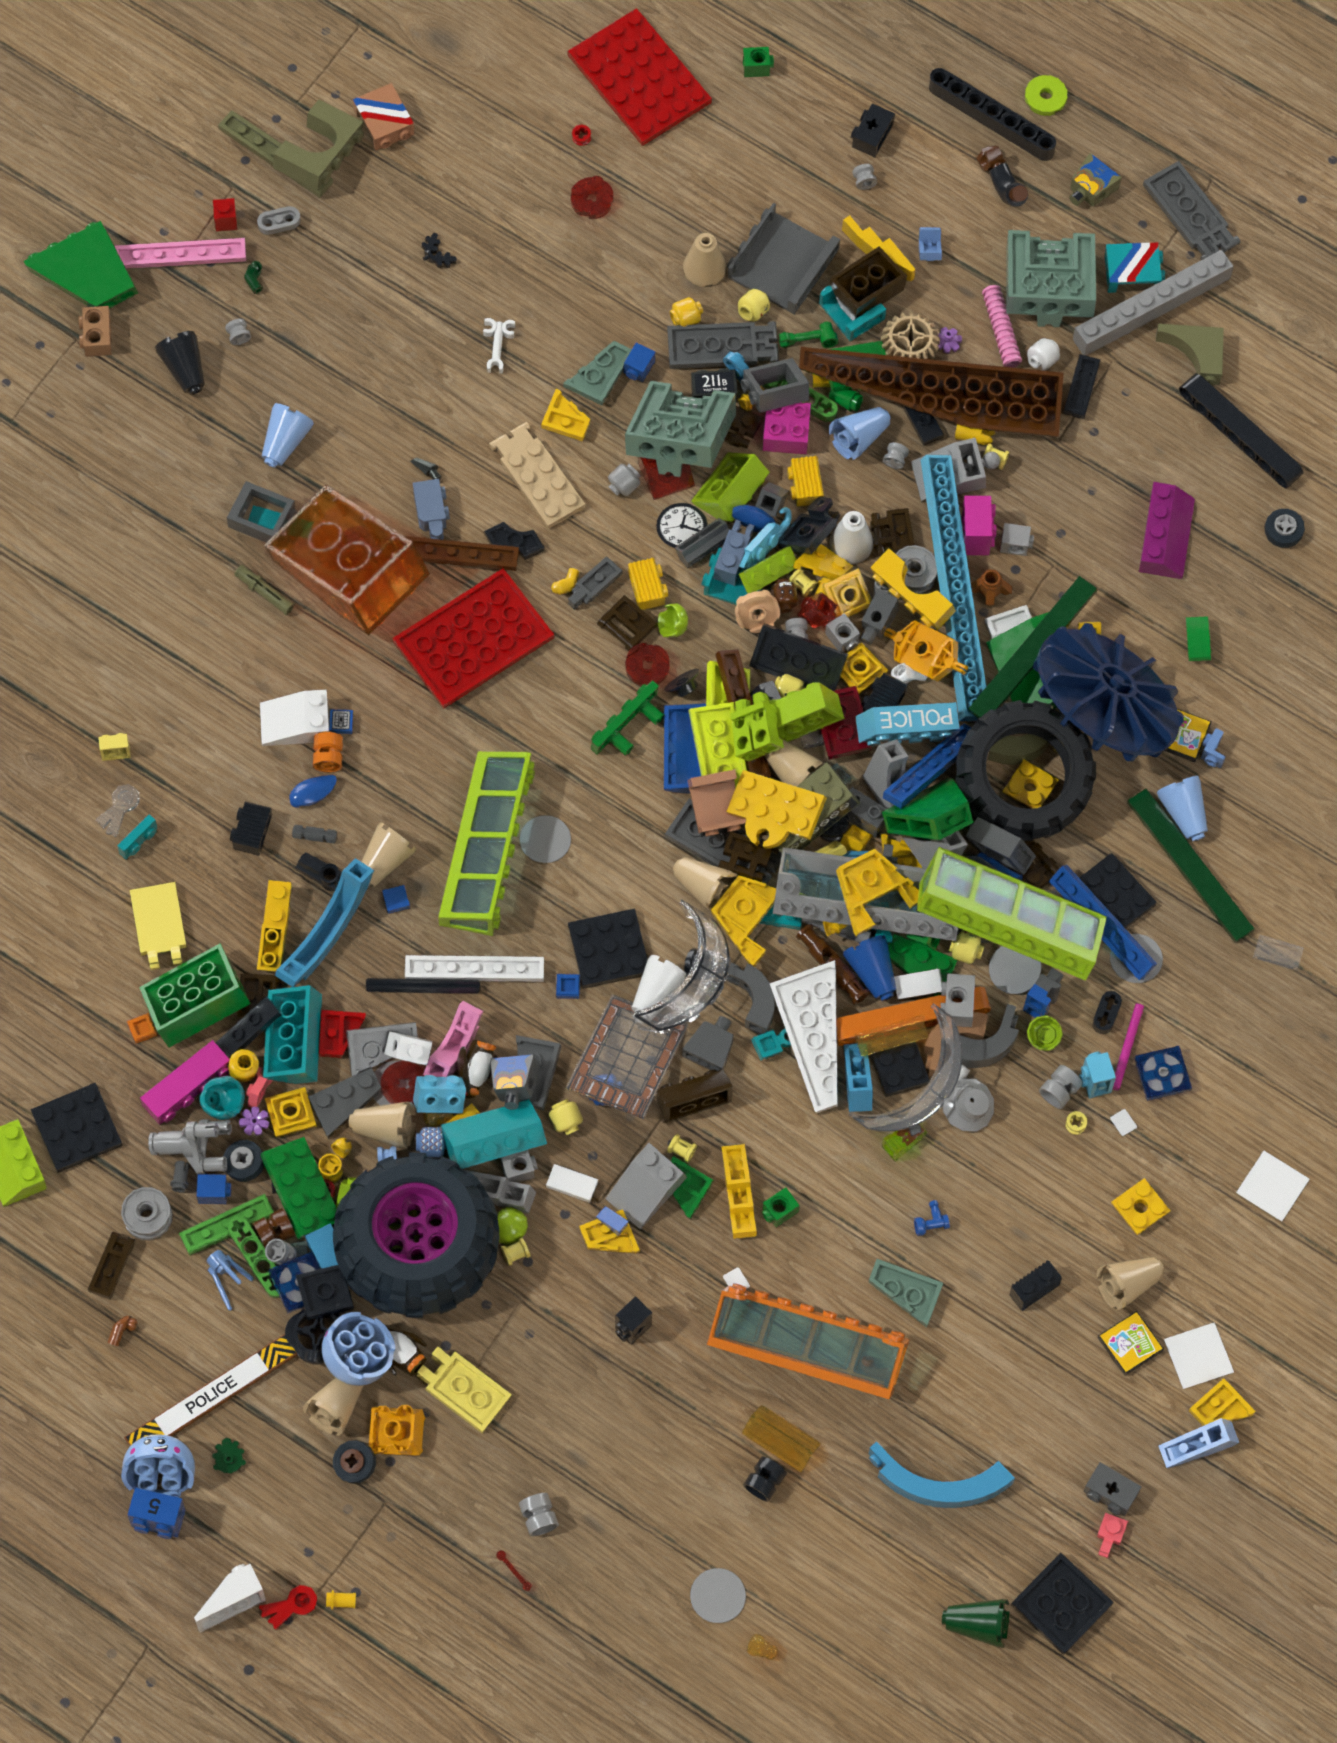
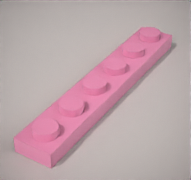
(182, 253)

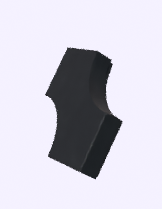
(528, 541)

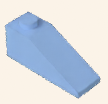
(1199, 1443)

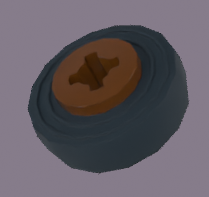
(362, 1464)

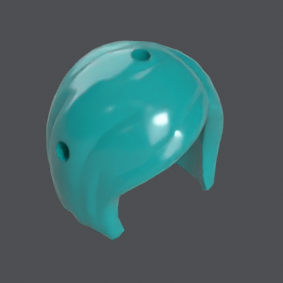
(222, 1097)

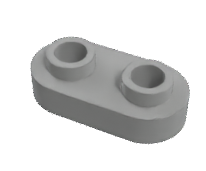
(278, 220)

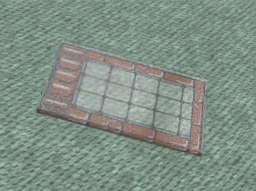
(623, 1062)

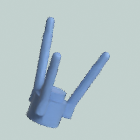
(221, 1264)

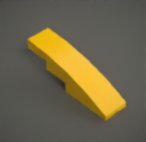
(868, 241)
(739, 1191)

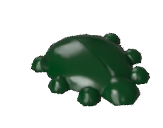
(228, 1456)

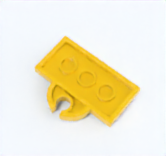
(775, 808)

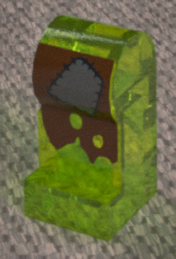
(902, 1141)

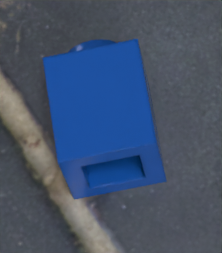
(639, 362)
(213, 1189)

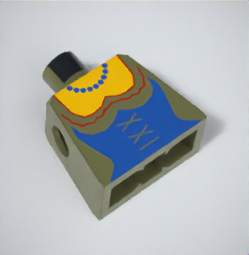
(1093, 182)

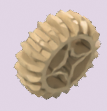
(926, 337)

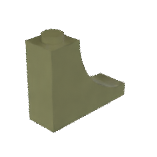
(1199, 344)

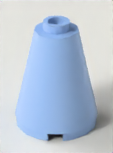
(858, 431)
(284, 434)
(1186, 806)

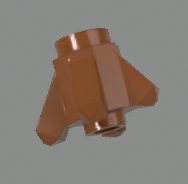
(990, 586)

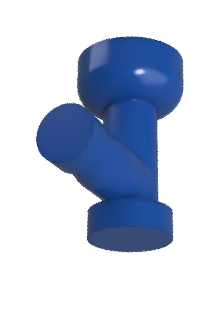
(937, 1222)

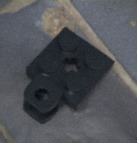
(810, 529)

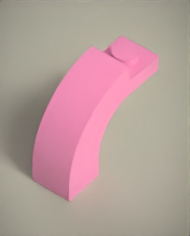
(462, 1030)

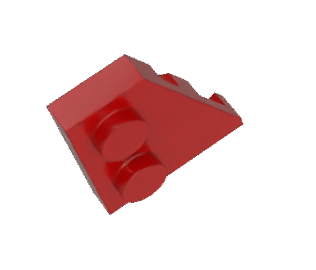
(333, 1031)

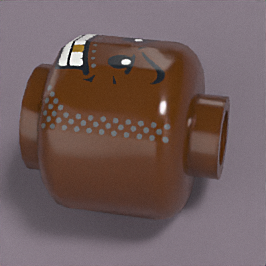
(785, 594)

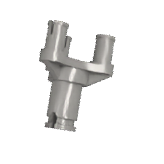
(192, 1144)

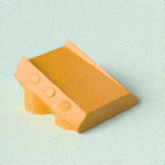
(396, 1430)

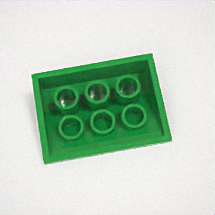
(1002, 650)
(194, 995)

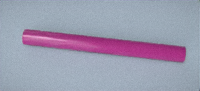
(1127, 1046)

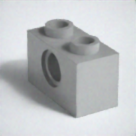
(963, 988)

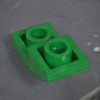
(1198, 638)

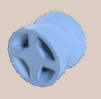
(385, 1153)

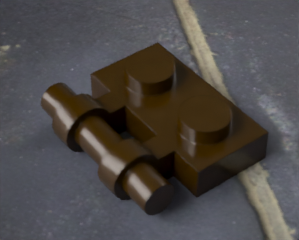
(745, 424)
(899, 529)
(741, 848)
(1034, 875)

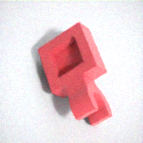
(257, 1090)
(1111, 1532)

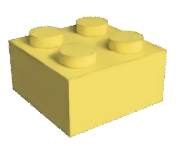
(114, 747)

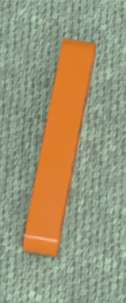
(860, 1022)

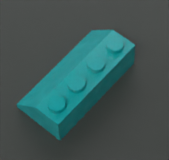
(294, 1037)
(493, 1134)

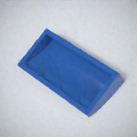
(679, 748)

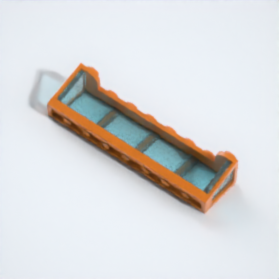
(808, 1340)

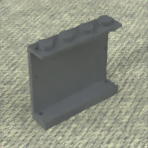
(782, 260)

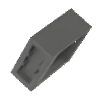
(794, 392)
(238, 510)
(1000, 845)

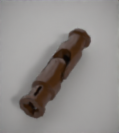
(845, 977)

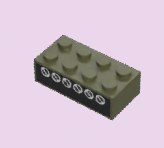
(838, 803)

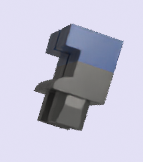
(1043, 993)

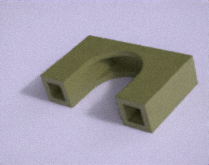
(316, 167)

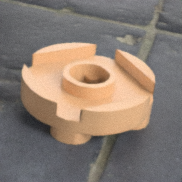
(753, 601)

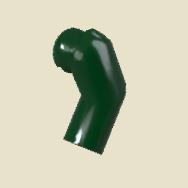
(251, 276)

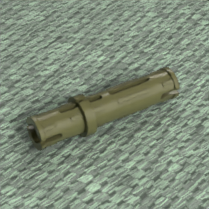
(257, 584)

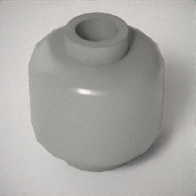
(624, 480)

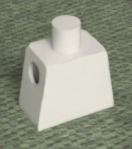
(408, 1048)

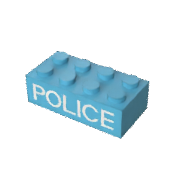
(907, 723)

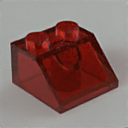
(667, 484)

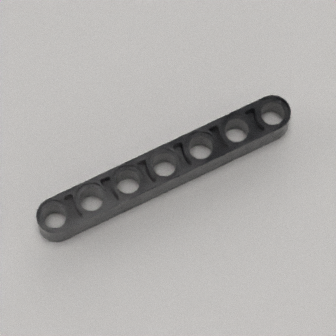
(997, 122)
(1241, 430)

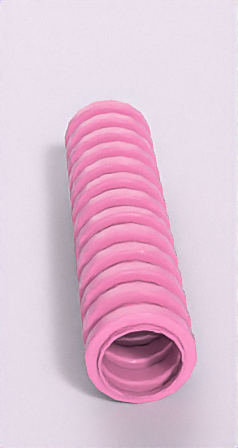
(1002, 326)

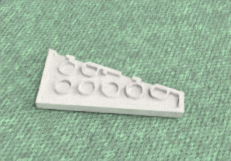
(810, 1020)

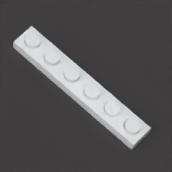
(475, 968)

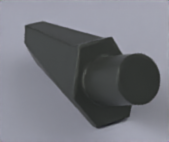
(427, 468)

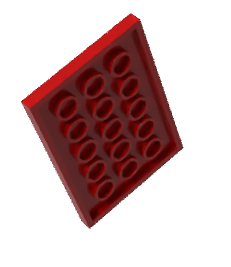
(639, 77)
(473, 638)

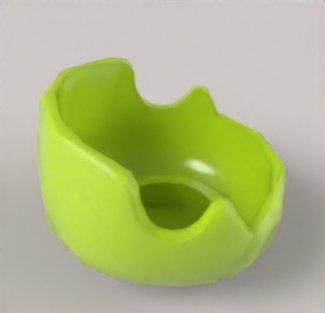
(673, 621)
(1044, 1033)
(512, 1225)

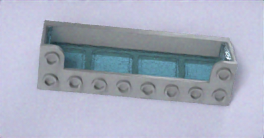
(811, 890)

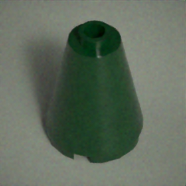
(979, 1621)

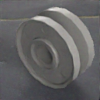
(922, 560)
(146, 1227)

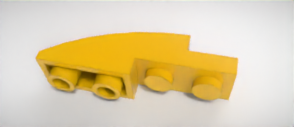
(274, 926)

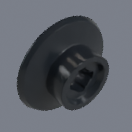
(683, 683)

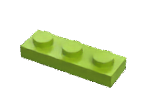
(768, 570)

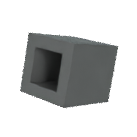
(772, 499)

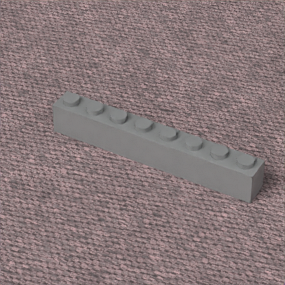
(1152, 303)

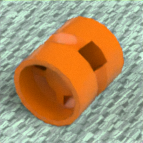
(327, 752)

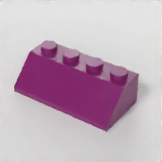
(1166, 531)

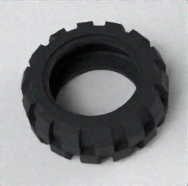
(1037, 720)

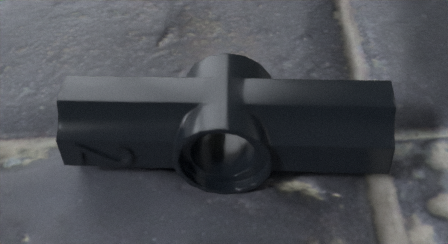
(318, 870)

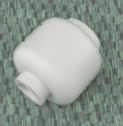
(1043, 354)

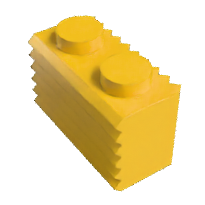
(806, 480)
(647, 584)

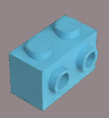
(1097, 1074)
(439, 1094)

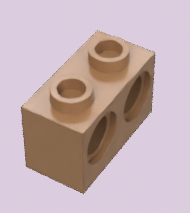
(95, 331)

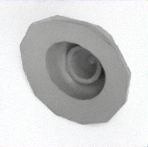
(965, 1114)

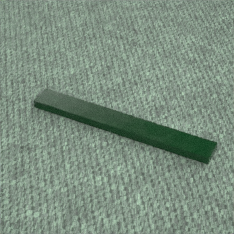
(1022, 660)
(1190, 865)

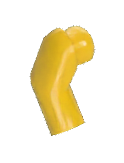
(566, 585)

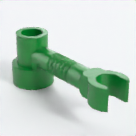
(825, 335)

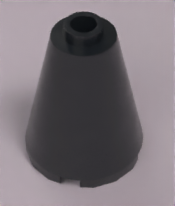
(183, 360)

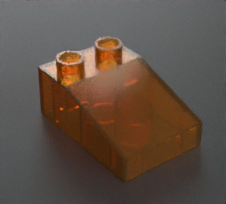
(348, 559)

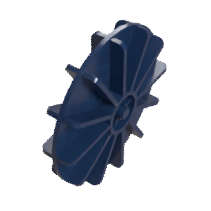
(1108, 692)

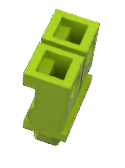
(755, 728)

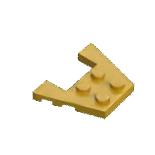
(867, 880)
(741, 911)

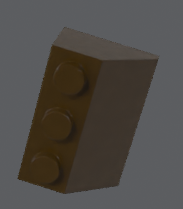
(867, 283)
(694, 1095)

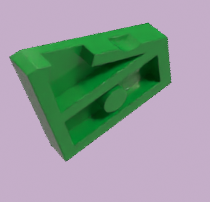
(693, 1188)

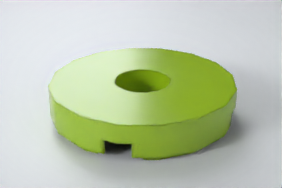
(1047, 84)

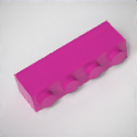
(185, 1083)

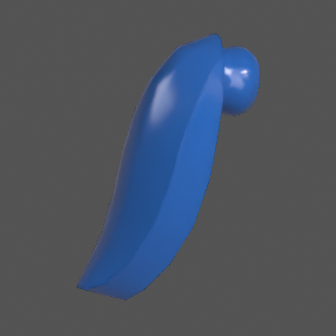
(753, 516)
(312, 790)

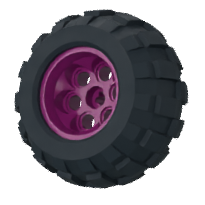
(386, 1197)

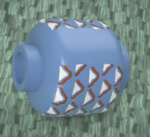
(431, 1142)

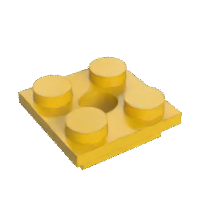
(836, 589)
(862, 679)
(1031, 774)
(284, 1124)
(1144, 1194)

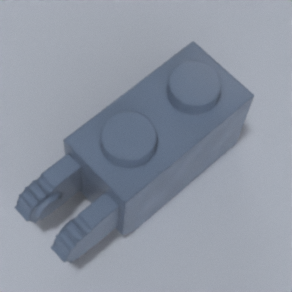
(430, 507)
(732, 553)

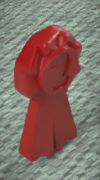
(300, 1601)

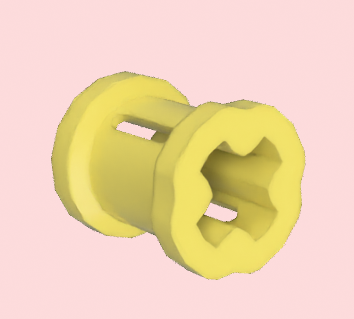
(1003, 455)
(803, 582)
(682, 1148)
(515, 1251)

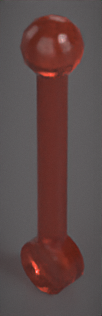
(501, 1556)

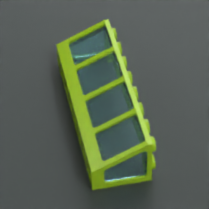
(486, 841)
(1011, 913)

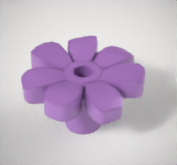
(949, 340)
(254, 1121)

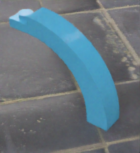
(330, 926)
(938, 1493)

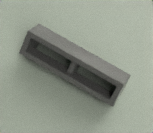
(702, 543)

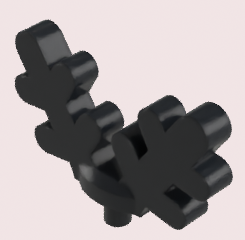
(430, 246)

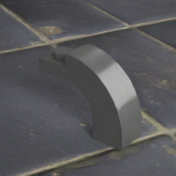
(759, 989)
(991, 1050)

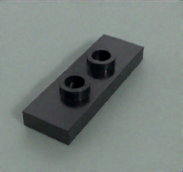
(1081, 386)
(924, 425)
(249, 1027)

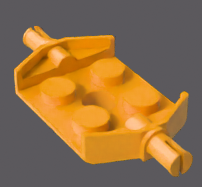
(939, 657)

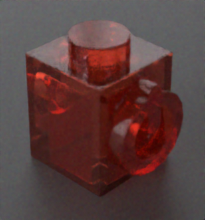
(818, 610)

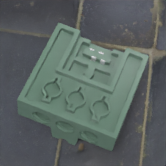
(1050, 277)
(679, 427)

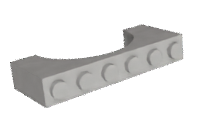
(883, 770)

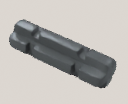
(314, 834)

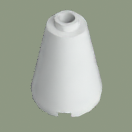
(852, 538)
(657, 982)

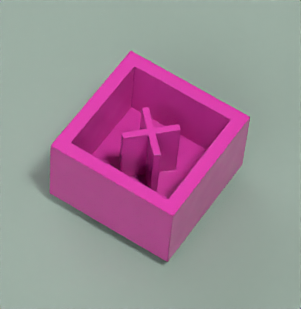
(787, 429)
(978, 524)

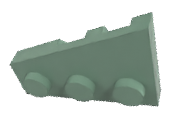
(601, 374)
(907, 1289)

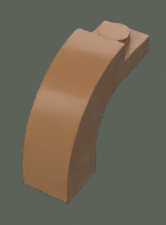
(933, 1042)

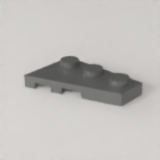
(342, 1099)

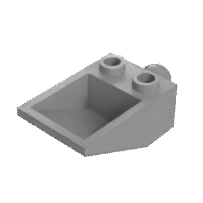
(968, 475)

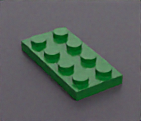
(300, 1186)

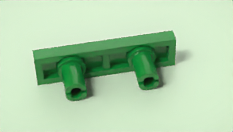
(630, 709)

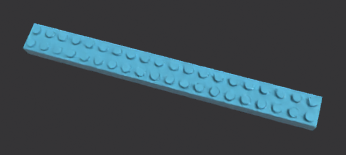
(954, 577)

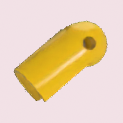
(982, 436)

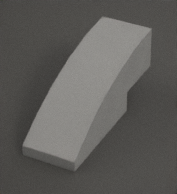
(506, 1193)

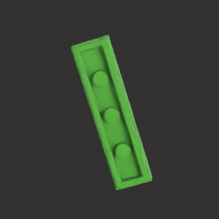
(216, 1228)

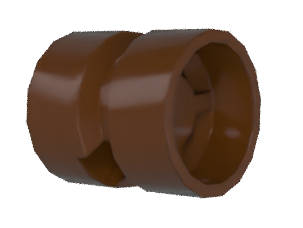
(264, 1229)

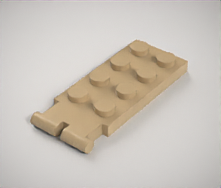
(537, 476)

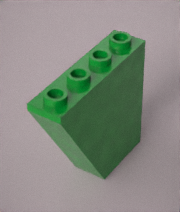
(85, 267)
(931, 813)

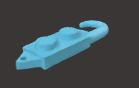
(765, 540)

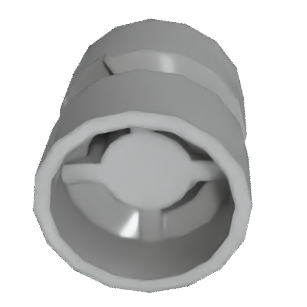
(1063, 1084)
(537, 1511)

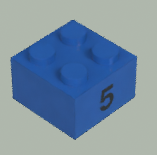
(156, 1513)

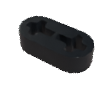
(1101, 1011)

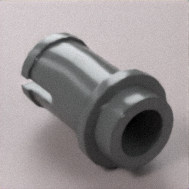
(180, 1177)

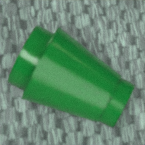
(848, 399)

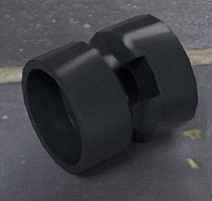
(761, 1486)

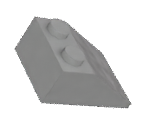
(645, 1185)

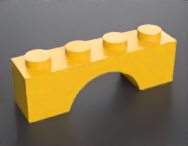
(931, 607)

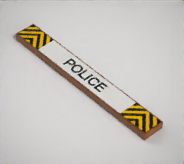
(217, 1391)

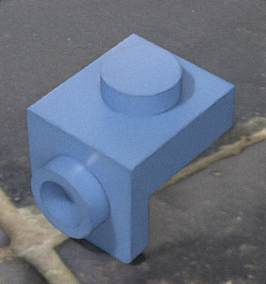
(930, 243)
(1209, 754)

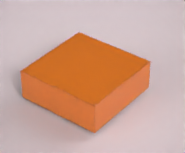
(142, 1028)

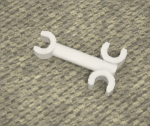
(498, 330)

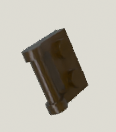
(632, 618)
(253, 986)

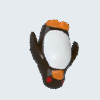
(475, 1065)
(407, 1354)

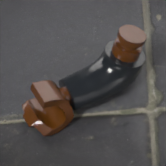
(1006, 185)

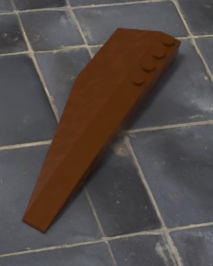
(954, 391)

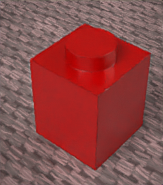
(225, 214)

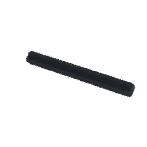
(422, 985)

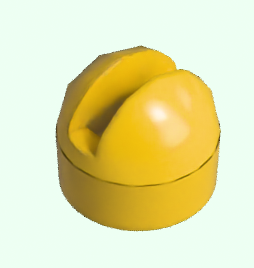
(341, 1148)

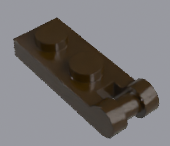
(111, 1266)

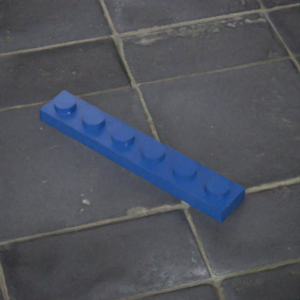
(926, 769)
(1114, 934)

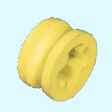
(1075, 1129)

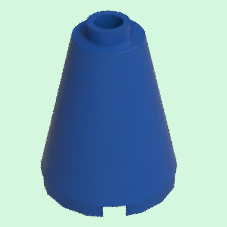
(873, 966)

